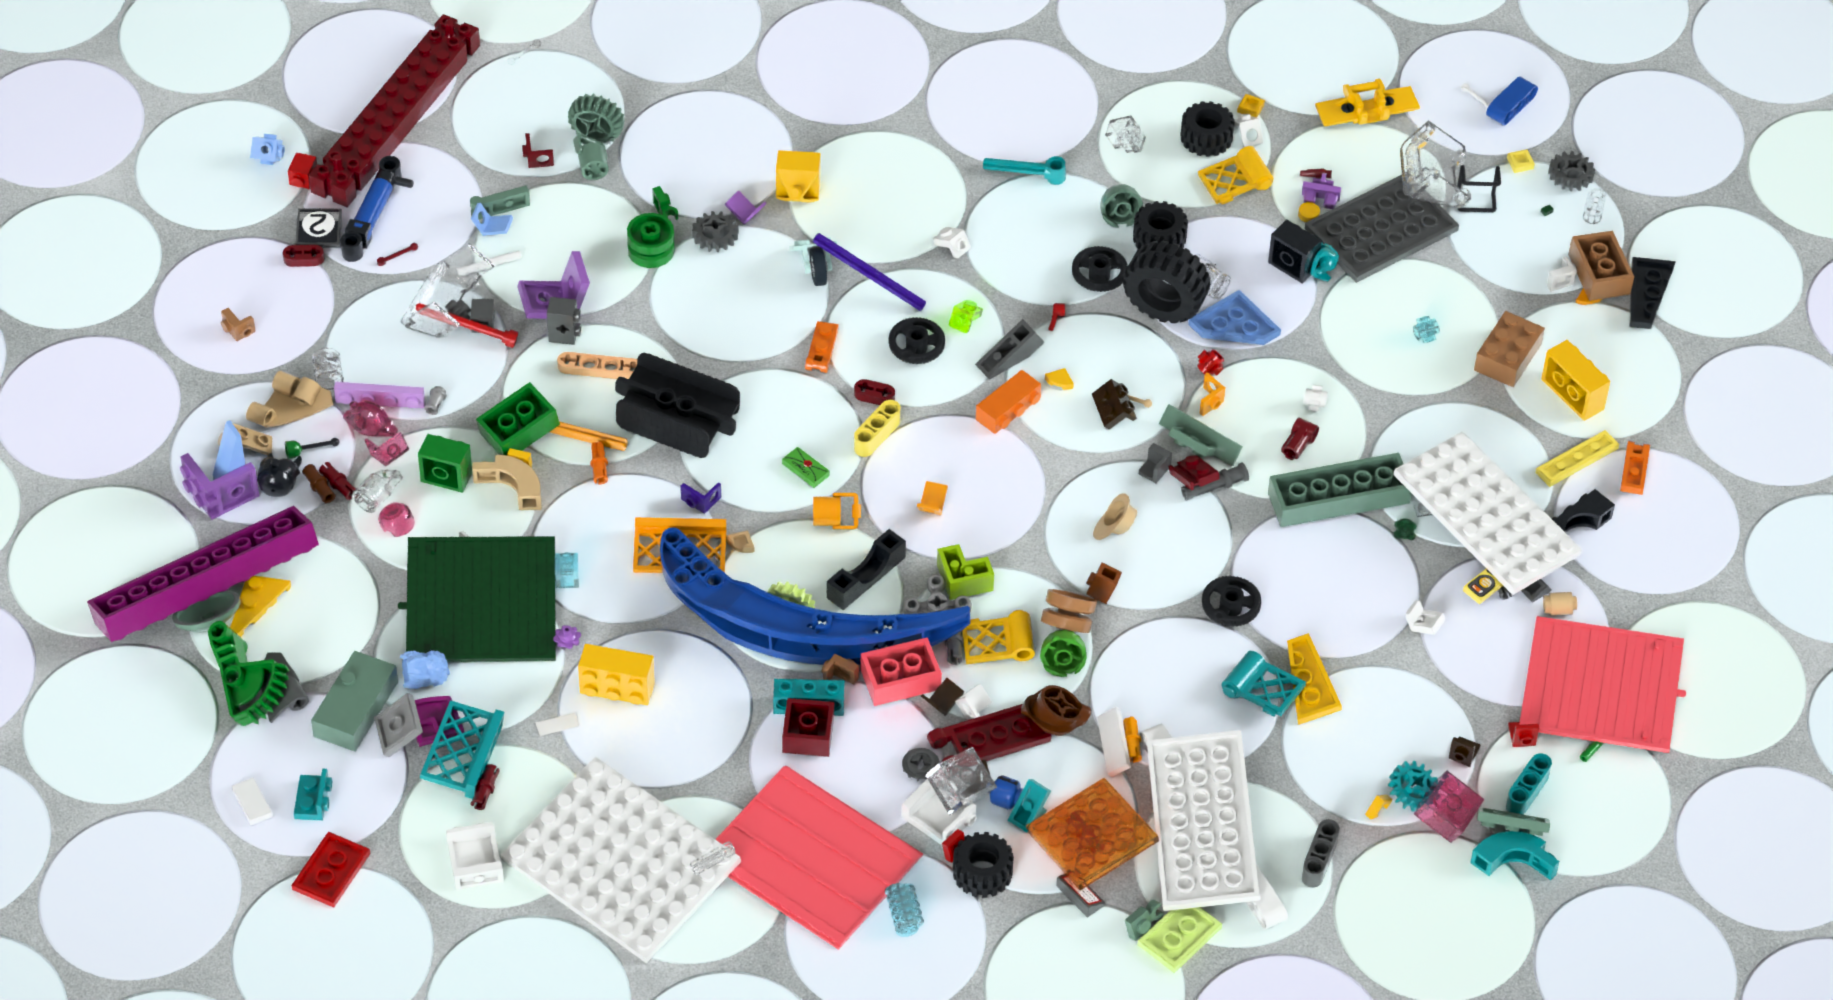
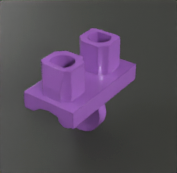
(1321, 189)

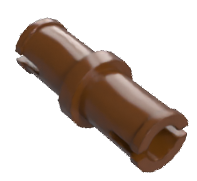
(318, 483)

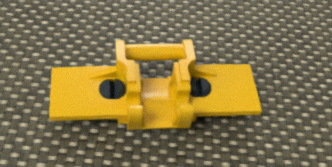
(1367, 111)

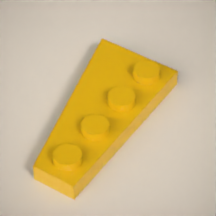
(1318, 695)

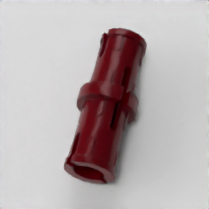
(337, 480)
(485, 787)

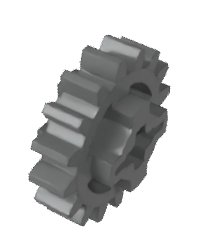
(1571, 171)
(715, 231)

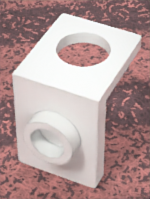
(1248, 122)
(973, 702)

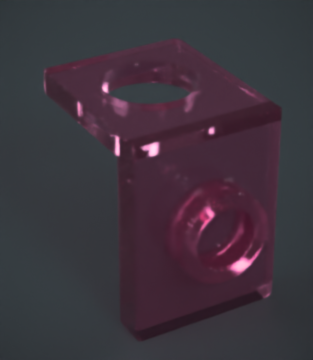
(389, 450)

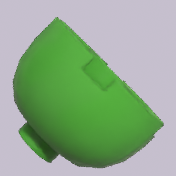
(1063, 653)

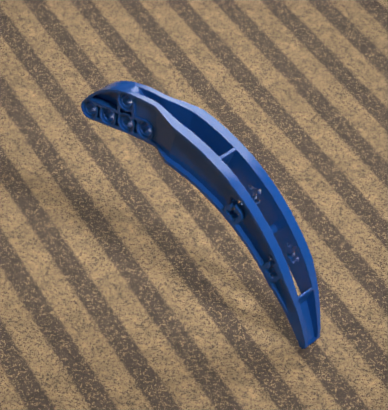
(783, 627)

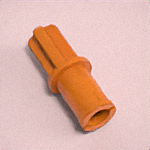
(599, 463)

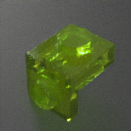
(964, 314)

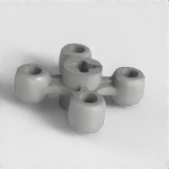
(914, 606)

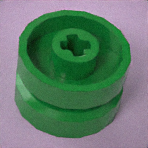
(650, 240)

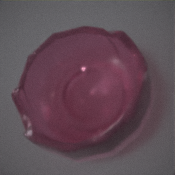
(396, 519)

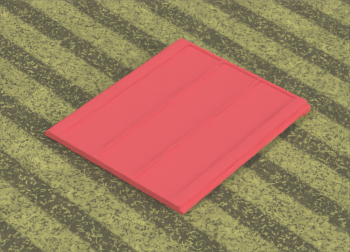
(815, 856)

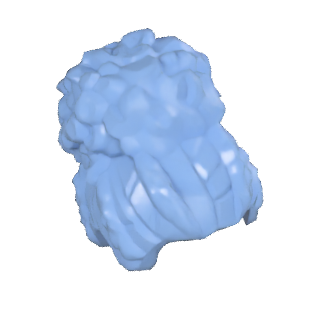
(424, 669)

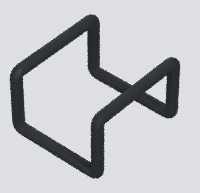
(1496, 182)

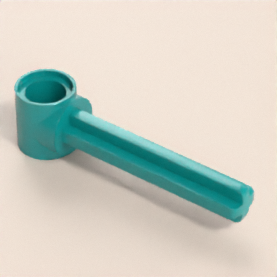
(1053, 170)

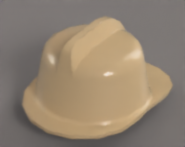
(1116, 519)

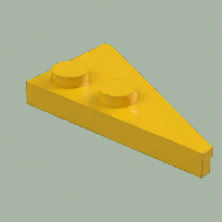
(256, 597)

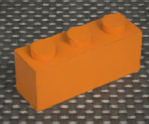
(1008, 401)

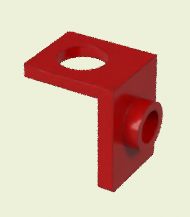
(1524, 734)

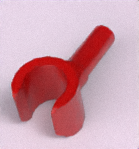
(1058, 310)

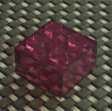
(1448, 806)

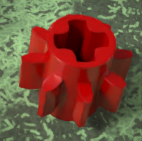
(1210, 362)

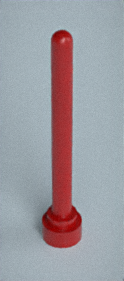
(507, 337)

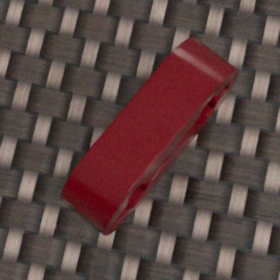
(303, 255)
(874, 391)

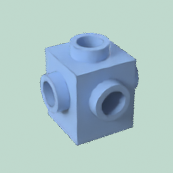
(260, 147)

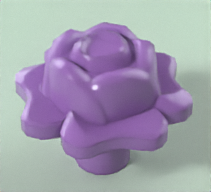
(567, 637)

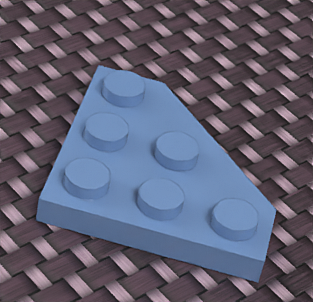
(1235, 320)

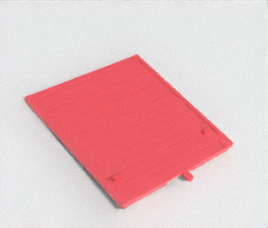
(1603, 684)

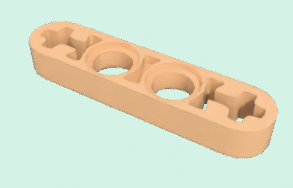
(599, 369)

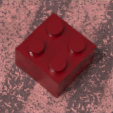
(808, 727)

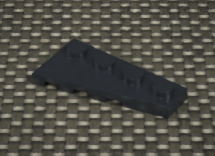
(1648, 289)

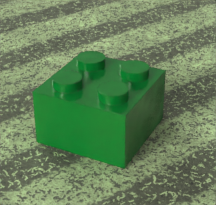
(445, 463)

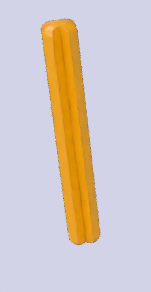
(590, 436)

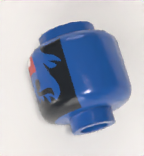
(1006, 793)

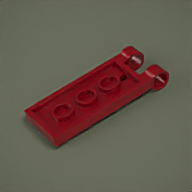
(991, 734)

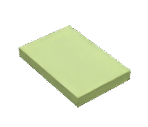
(1179, 936)

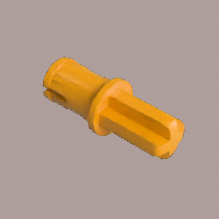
(1133, 738)

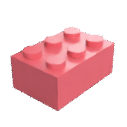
(900, 671)

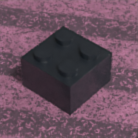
(1293, 250)

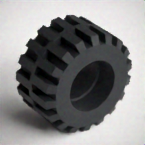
(1207, 128)
(1156, 217)
(983, 880)

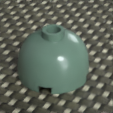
(1120, 205)

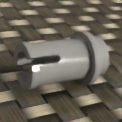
(436, 397)

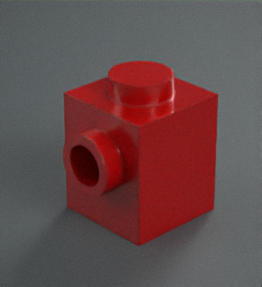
(300, 169)

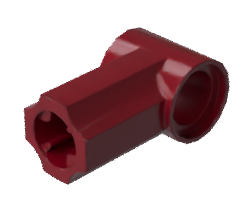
(1301, 435)

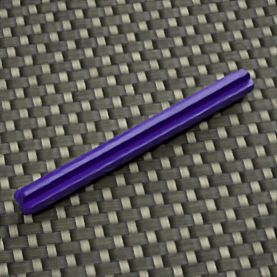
(869, 271)

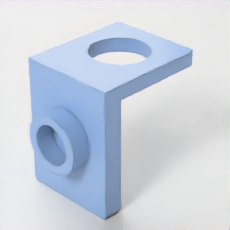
(491, 224)

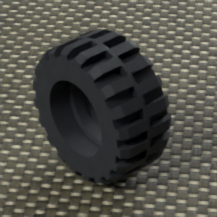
(1178, 267)

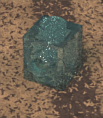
(566, 570)

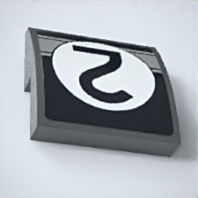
(319, 227)

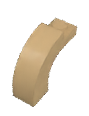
(512, 473)

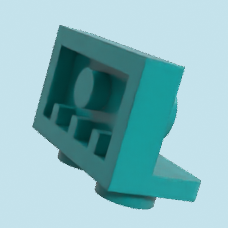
(312, 796)

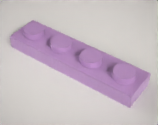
(380, 394)

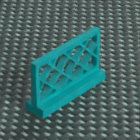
(479, 759)

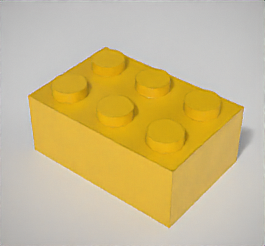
(1575, 380)
(616, 674)

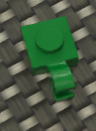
(662, 201)

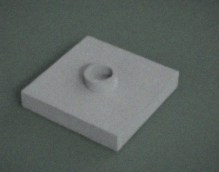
(398, 725)

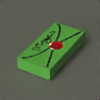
(805, 467)

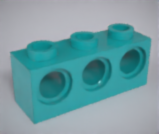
(808, 690)

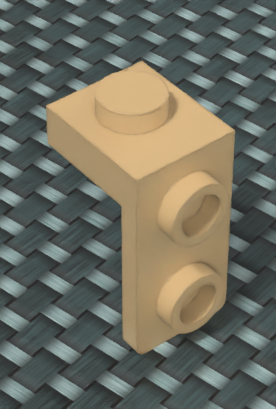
(253, 440)

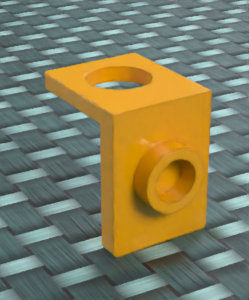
(1215, 397)
(933, 498)

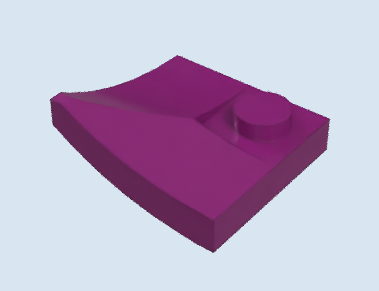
(431, 712)

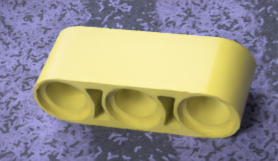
(877, 428)

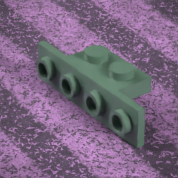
(1198, 436)

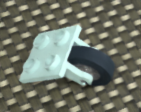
(819, 261)

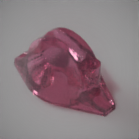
(369, 419)

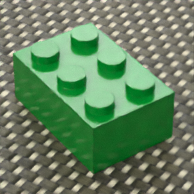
(518, 420)

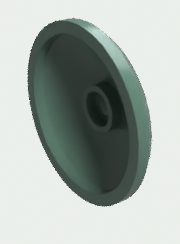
(203, 614)

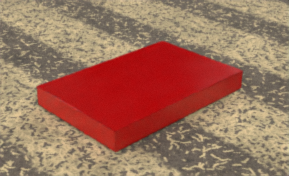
(331, 869)

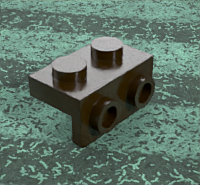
(1113, 403)

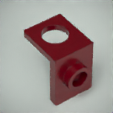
(533, 155)

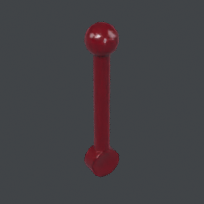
(381, 261)

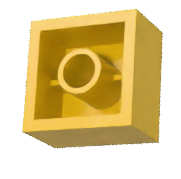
(798, 176)

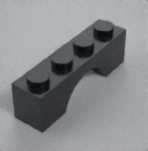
(1590, 511)
(849, 585)

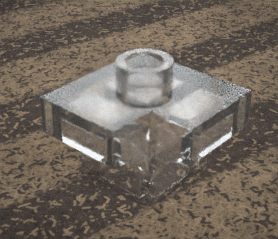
(1125, 134)

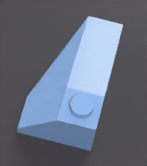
(230, 452)

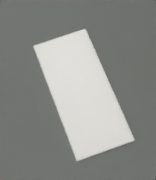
(557, 724)

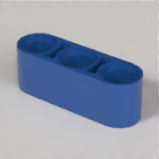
(1512, 100)

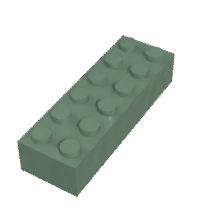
(1337, 490)

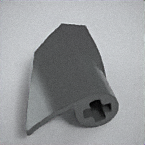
(294, 695)

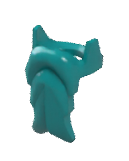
(1327, 260)

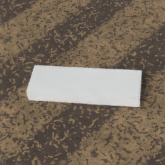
(1114, 741)

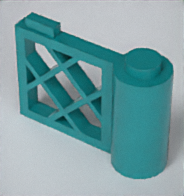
(1246, 677)

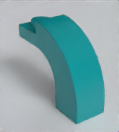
(1514, 847)

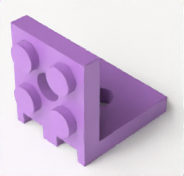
(572, 286)
(219, 495)

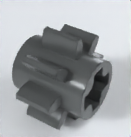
(458, 308)

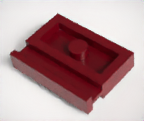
(1194, 472)

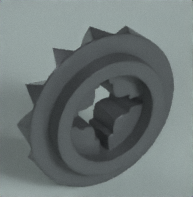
(913, 757)

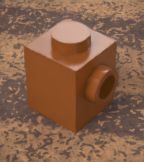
(1103, 582)

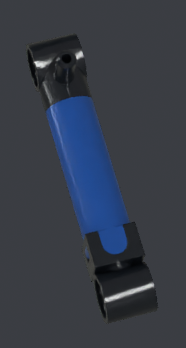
(359, 230)

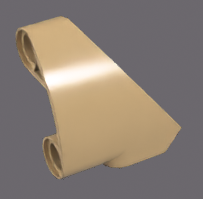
(290, 401)

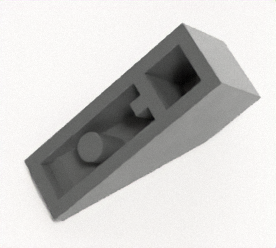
(1010, 350)

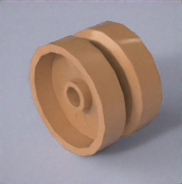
(1068, 611)

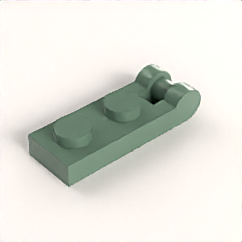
(502, 202)

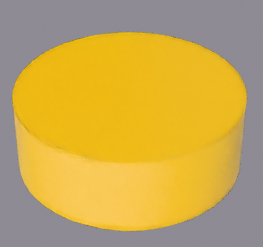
(1308, 211)

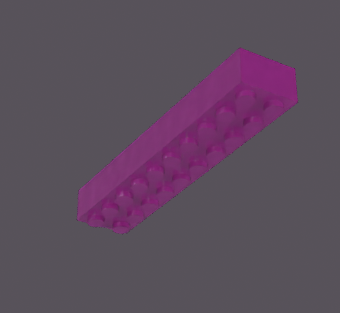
(202, 573)

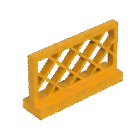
(699, 528)

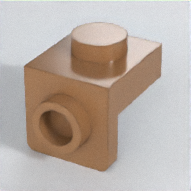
(237, 328)
(841, 668)

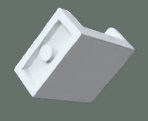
(929, 815)
(474, 855)

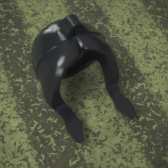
(278, 476)

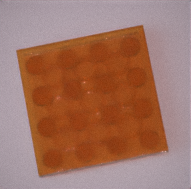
(1092, 833)

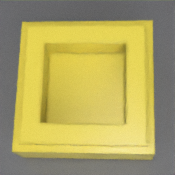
(1520, 161)

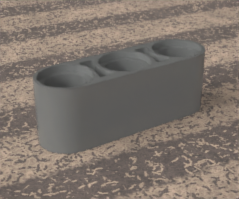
(1320, 844)

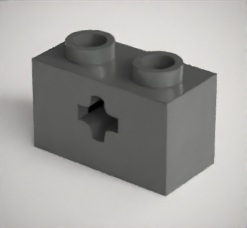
(563, 320)

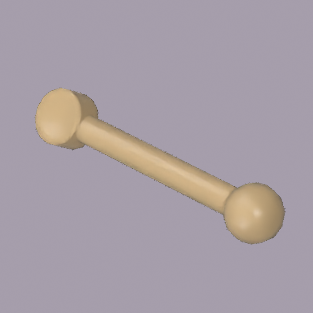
(1147, 403)

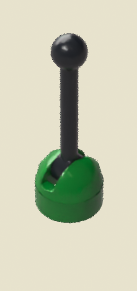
(294, 449)

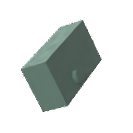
(354, 701)

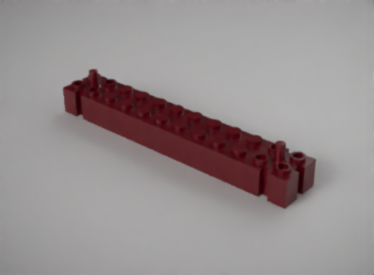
(394, 110)

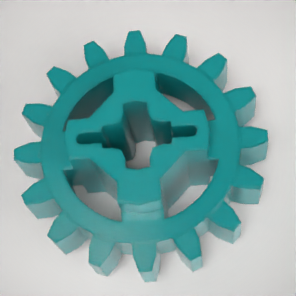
(1406, 776)

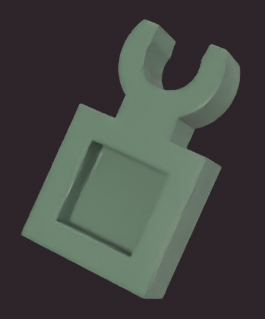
(1140, 921)

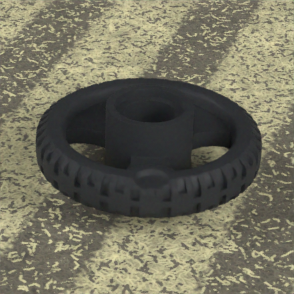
(1099, 268)
(917, 340)
(1232, 601)

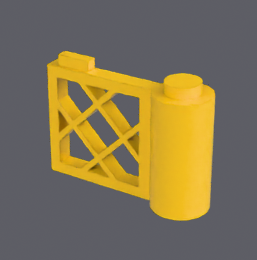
(1251, 170)
(1017, 640)

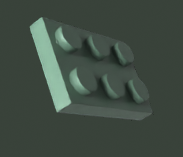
(1513, 821)

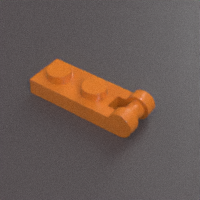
(822, 346)
(1635, 468)

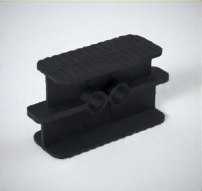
(676, 405)

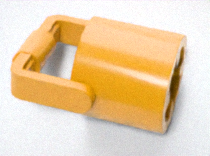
(828, 511)

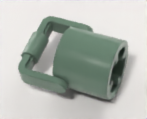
(591, 157)

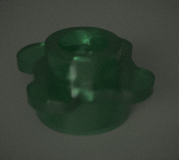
(1405, 524)

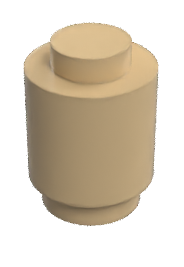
(1559, 603)

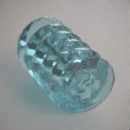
(904, 908)

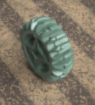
(596, 118)

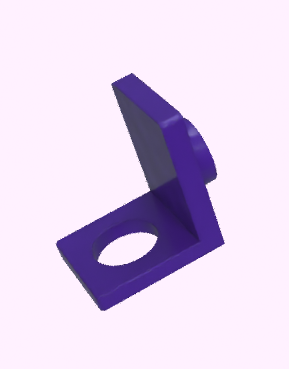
(697, 500)

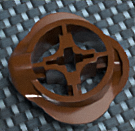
(1056, 710)

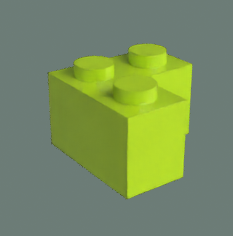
(964, 576)

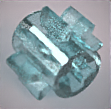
(1426, 329)

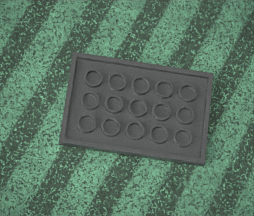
(1380, 229)

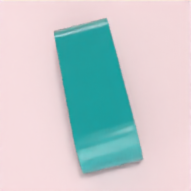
(1529, 784)

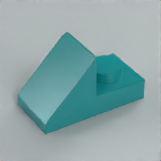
(1029, 805)

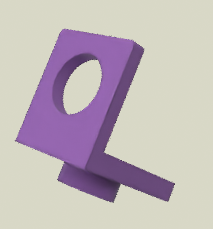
(742, 207)

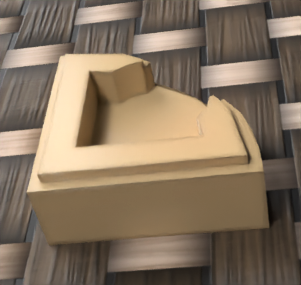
(741, 542)

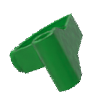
(233, 665)

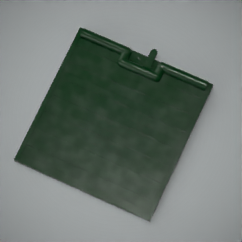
(481, 598)

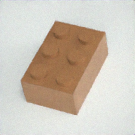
(1601, 265)
(1509, 349)

